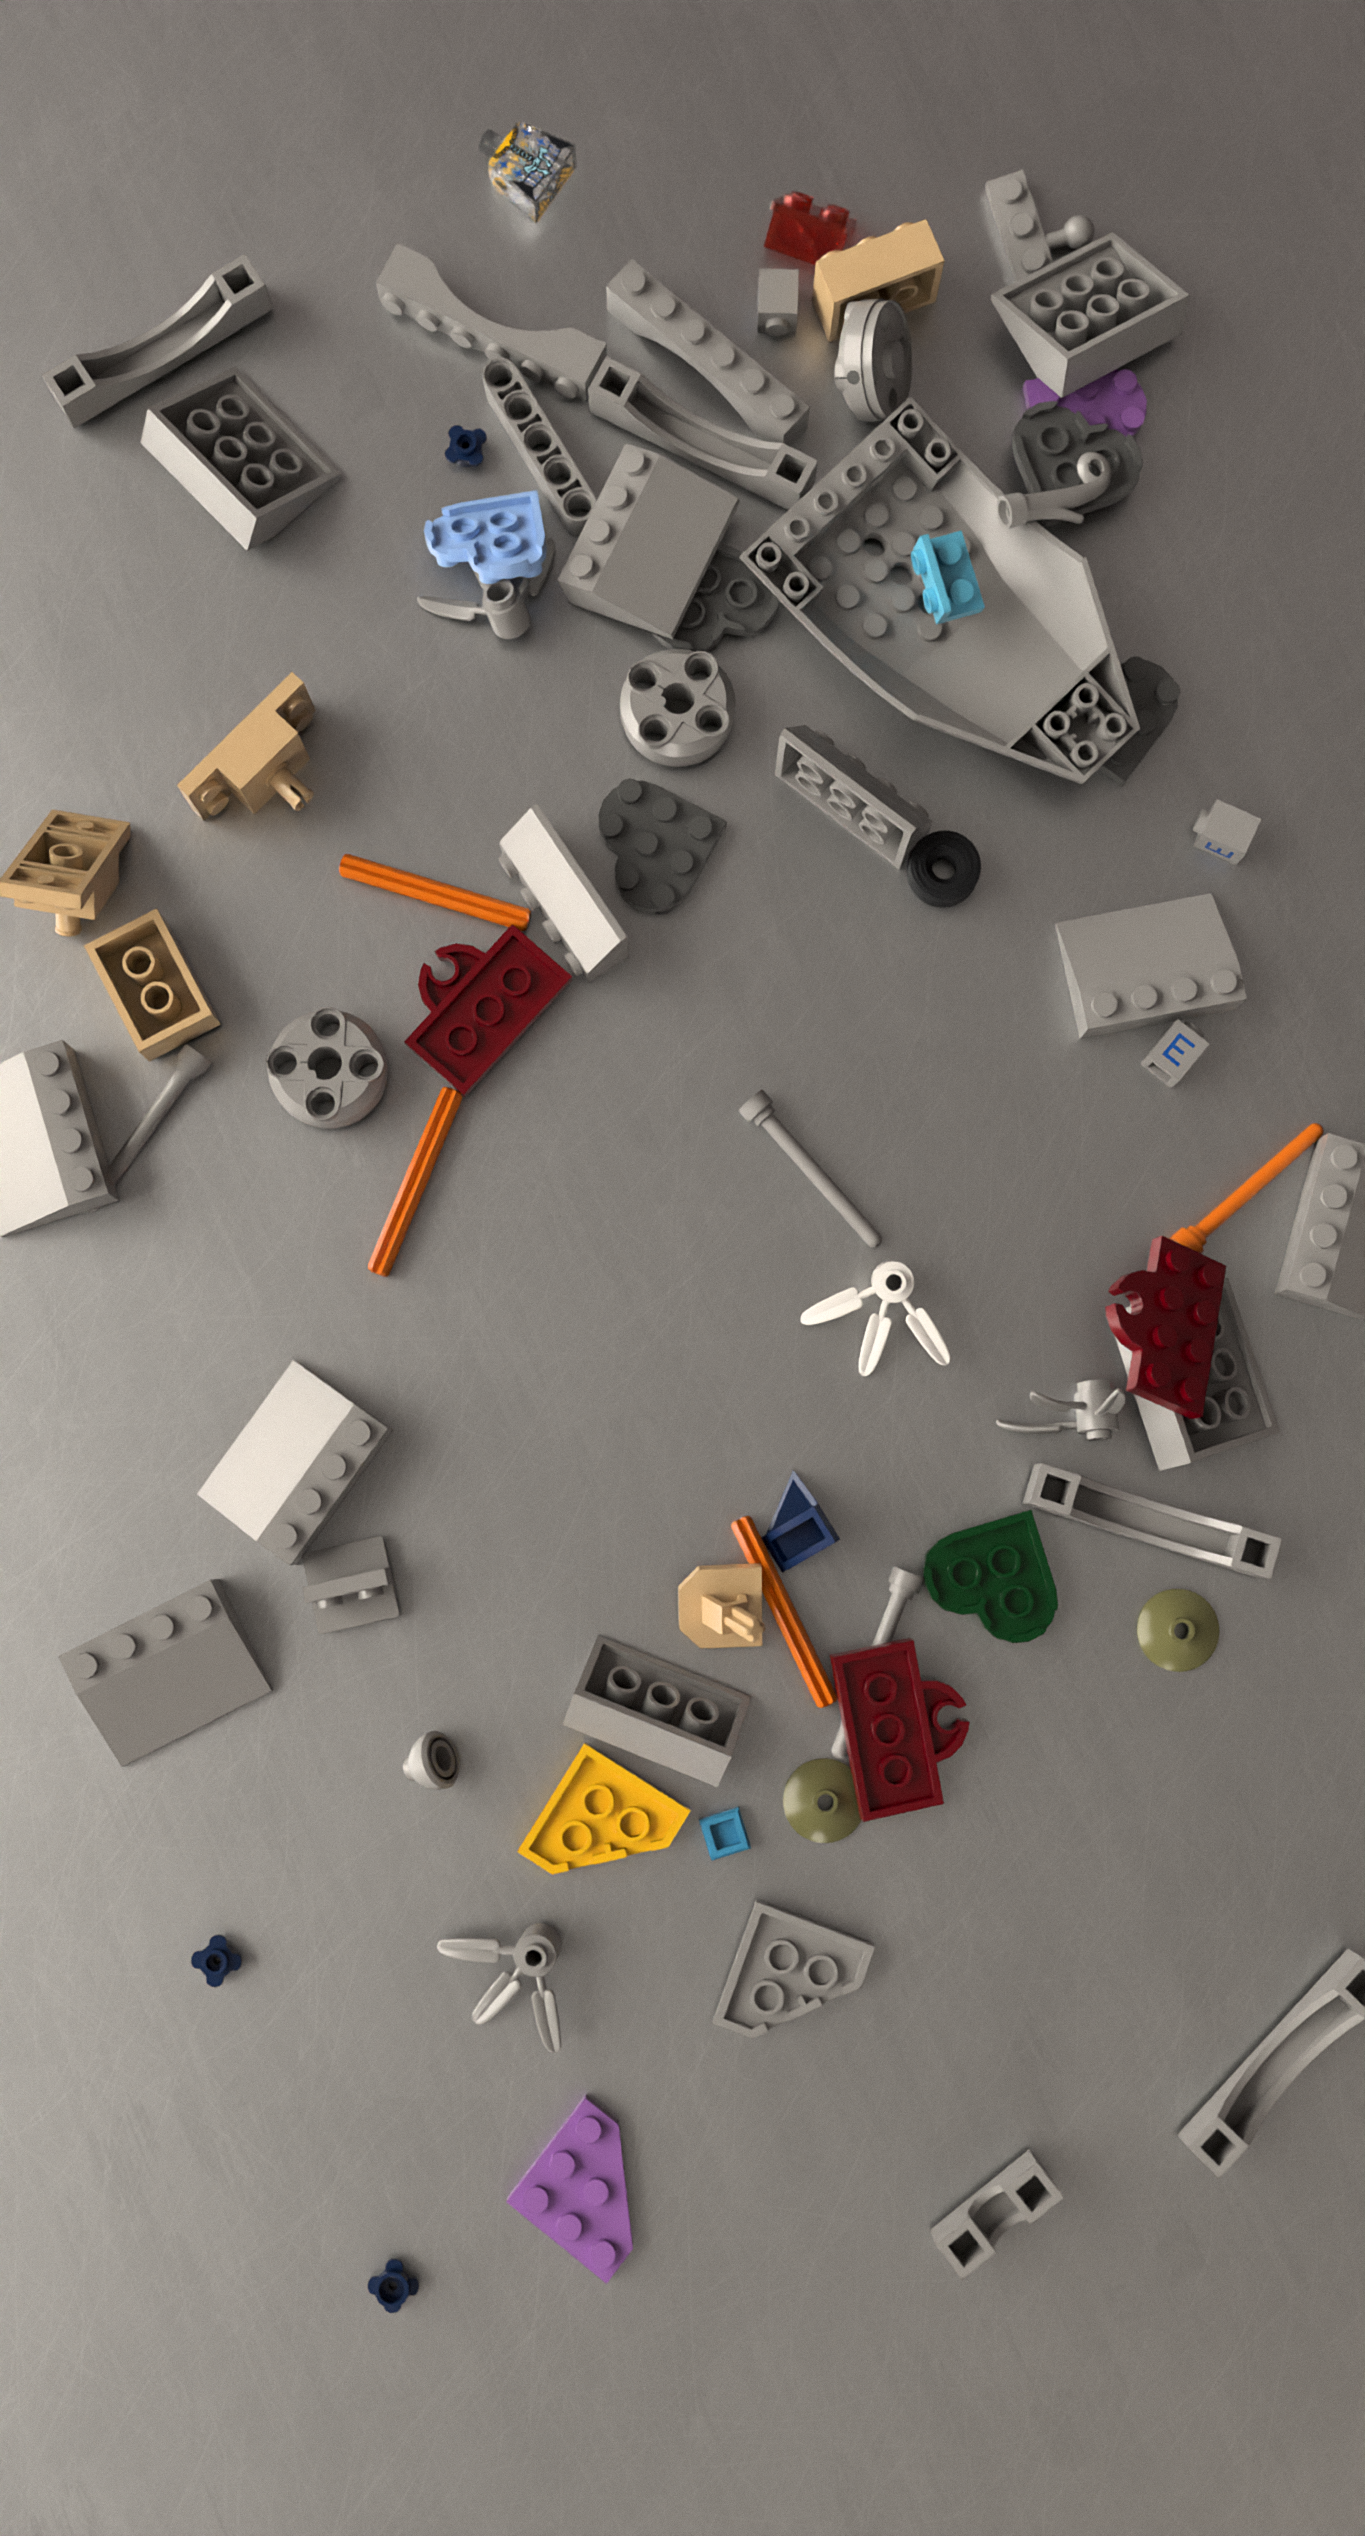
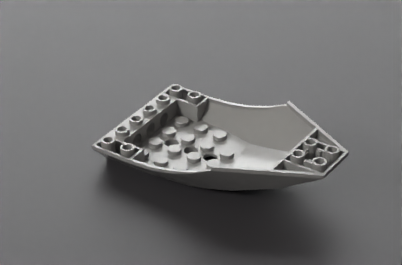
(1018, 678)

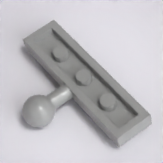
(1021, 228)

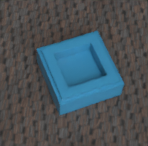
(724, 1833)

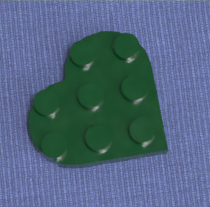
(997, 1575)

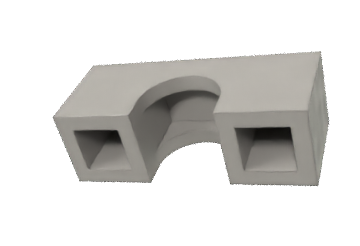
(1014, 2195)

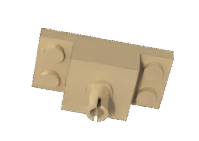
(257, 756)
(67, 868)

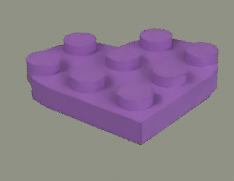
(1110, 400)

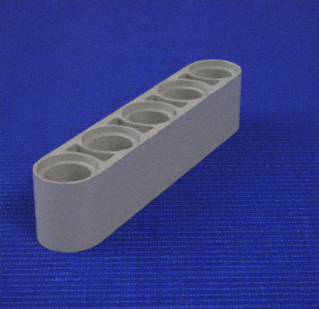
(533, 431)

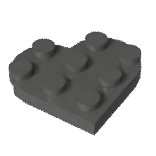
(1052, 441)
(726, 602)
(1155, 703)
(658, 843)

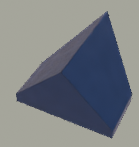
(798, 1527)

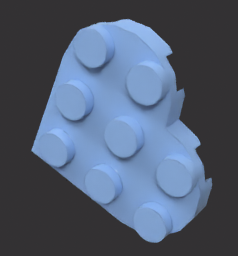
(495, 535)

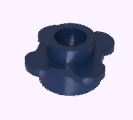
(465, 457)
(228, 1958)
(388, 2297)

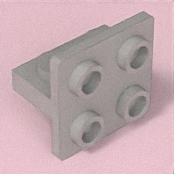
(350, 1585)

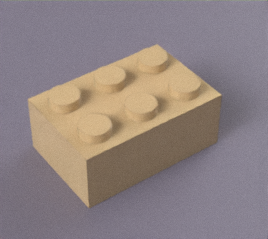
(893, 267)
(152, 985)

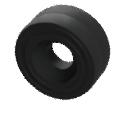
(959, 852)

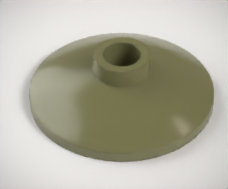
(1157, 1626)
(801, 1797)

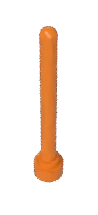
(1196, 1236)

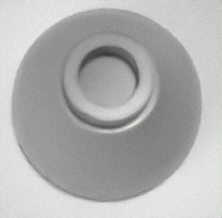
(432, 1761)

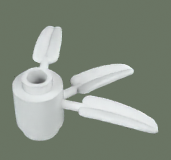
(879, 1325)

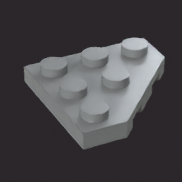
(787, 1970)

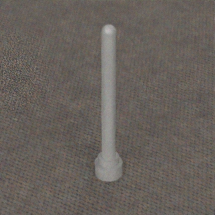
(189, 1066)
(761, 1112)
(903, 1587)

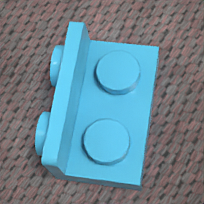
(947, 576)

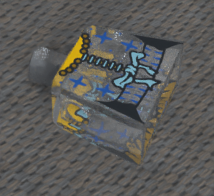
(528, 166)

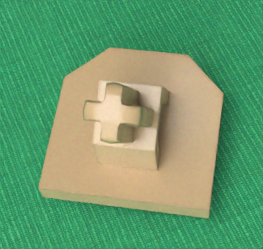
(722, 1606)

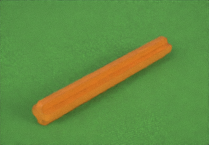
(434, 892)
(415, 1181)
(785, 1613)

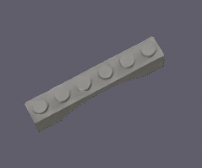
(663, 317)
(558, 357)
(100, 379)
(643, 409)
(1152, 1522)
(1239, 2107)

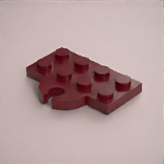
(483, 1005)
(1170, 1325)
(894, 1728)

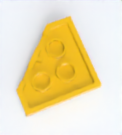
(601, 1816)

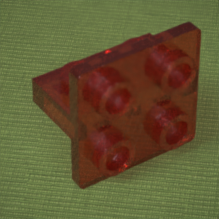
(806, 229)

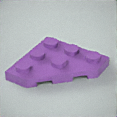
(580, 2190)

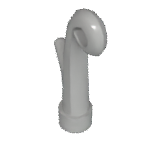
(1019, 508)

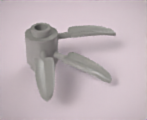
(500, 602)
(1094, 1406)
(533, 1964)

